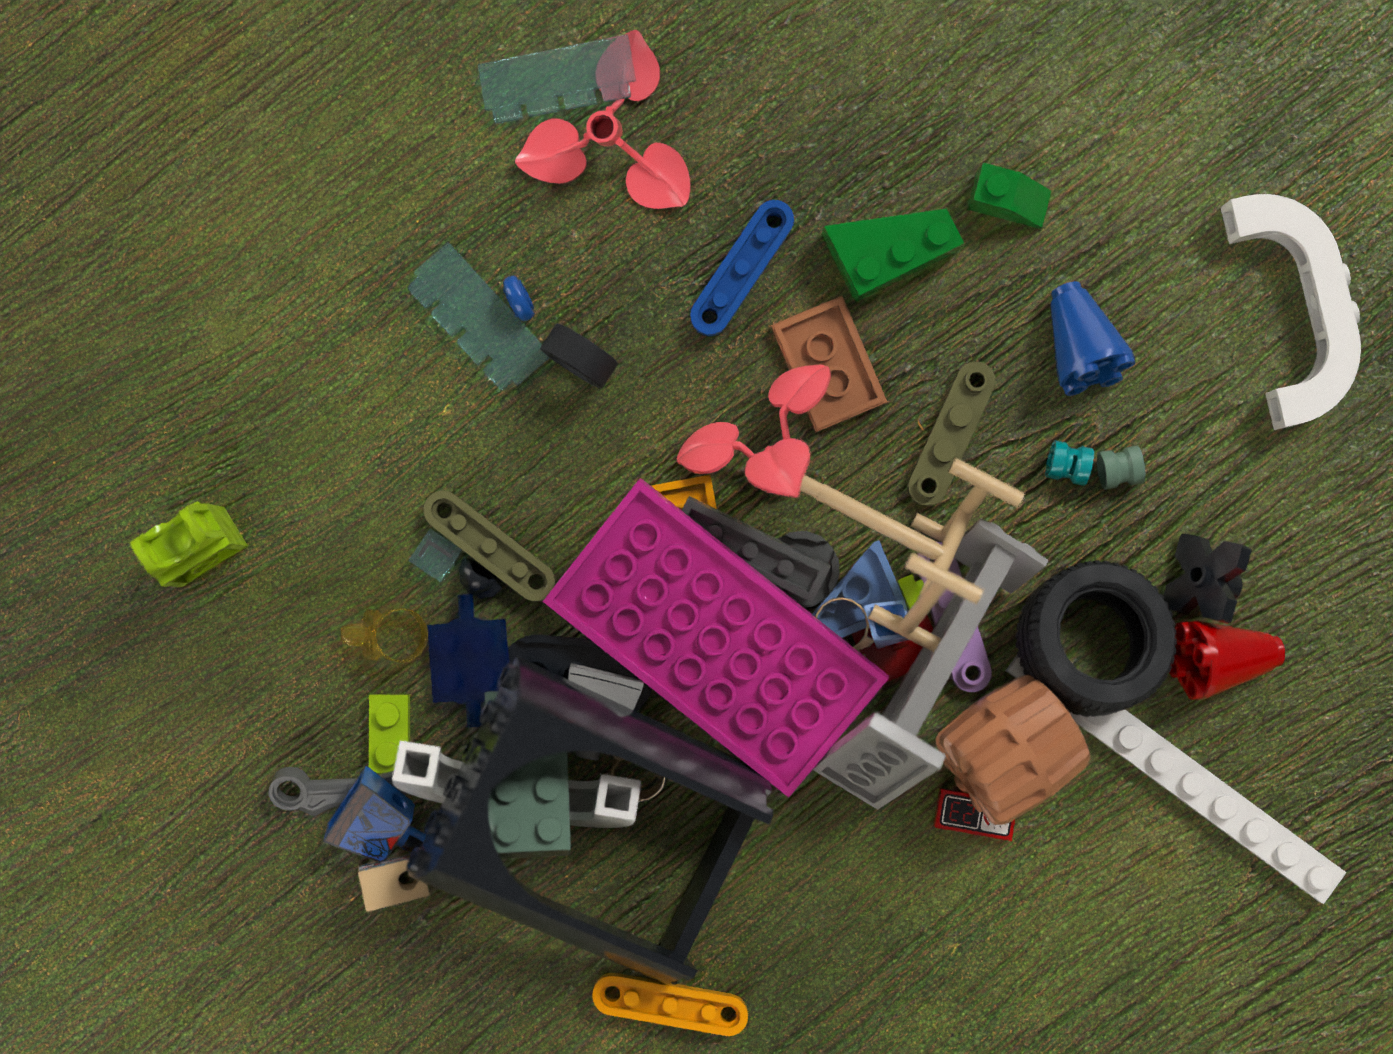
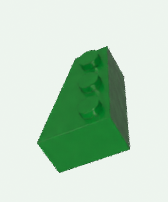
(890, 248)

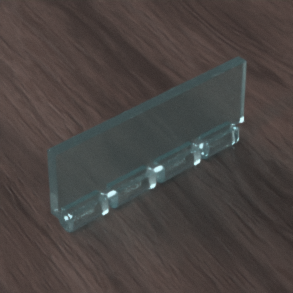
(557, 72)
(475, 307)

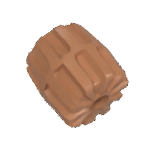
(1013, 749)

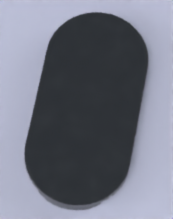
(558, 653)

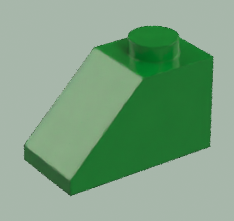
(1009, 196)

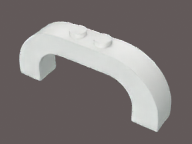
(1326, 295)
(597, 803)

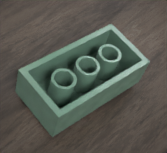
(532, 808)

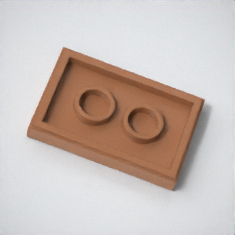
(830, 339)

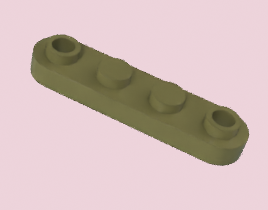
(951, 433)
(489, 545)

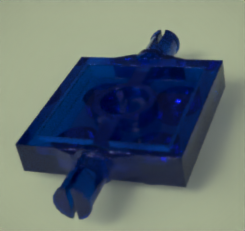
(467, 659)

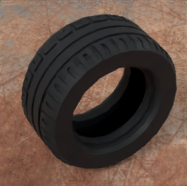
(1146, 621)

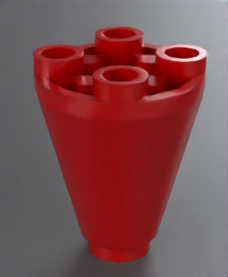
(1221, 657)

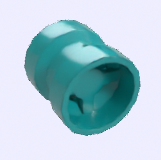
(1069, 463)

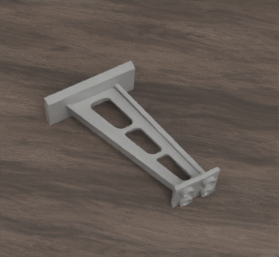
(883, 753)

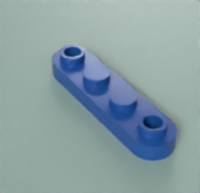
(742, 267)

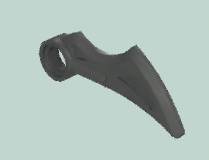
(314, 795)

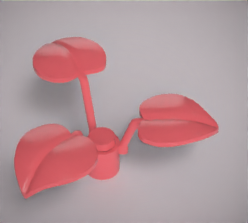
(556, 154)
(779, 466)

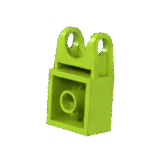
(188, 544)

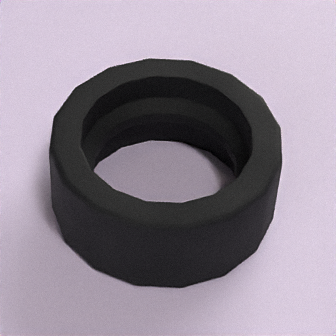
(579, 355)

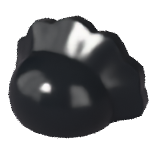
(478, 579)

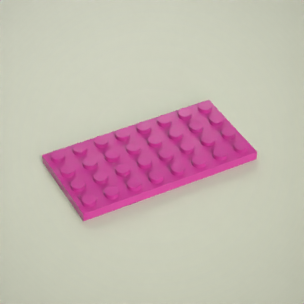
(715, 638)

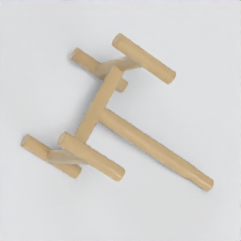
(936, 573)

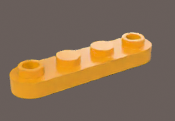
(670, 1005)

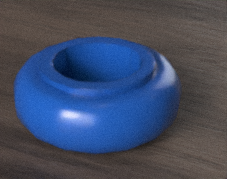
(518, 298)

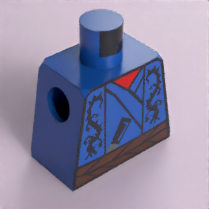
(373, 819)

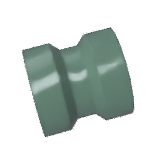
(1121, 467)

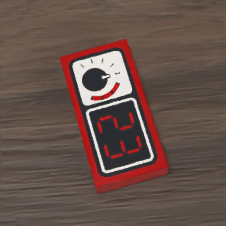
(957, 814)

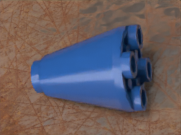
(1085, 341)

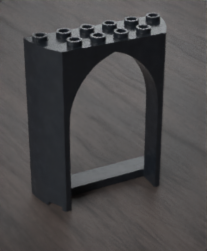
(549, 715)

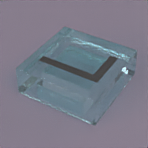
(435, 555)

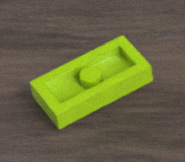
(387, 727)

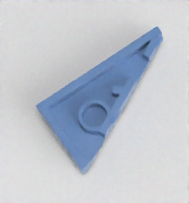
(865, 583)

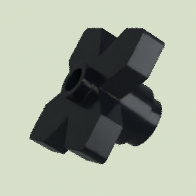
(1209, 578)

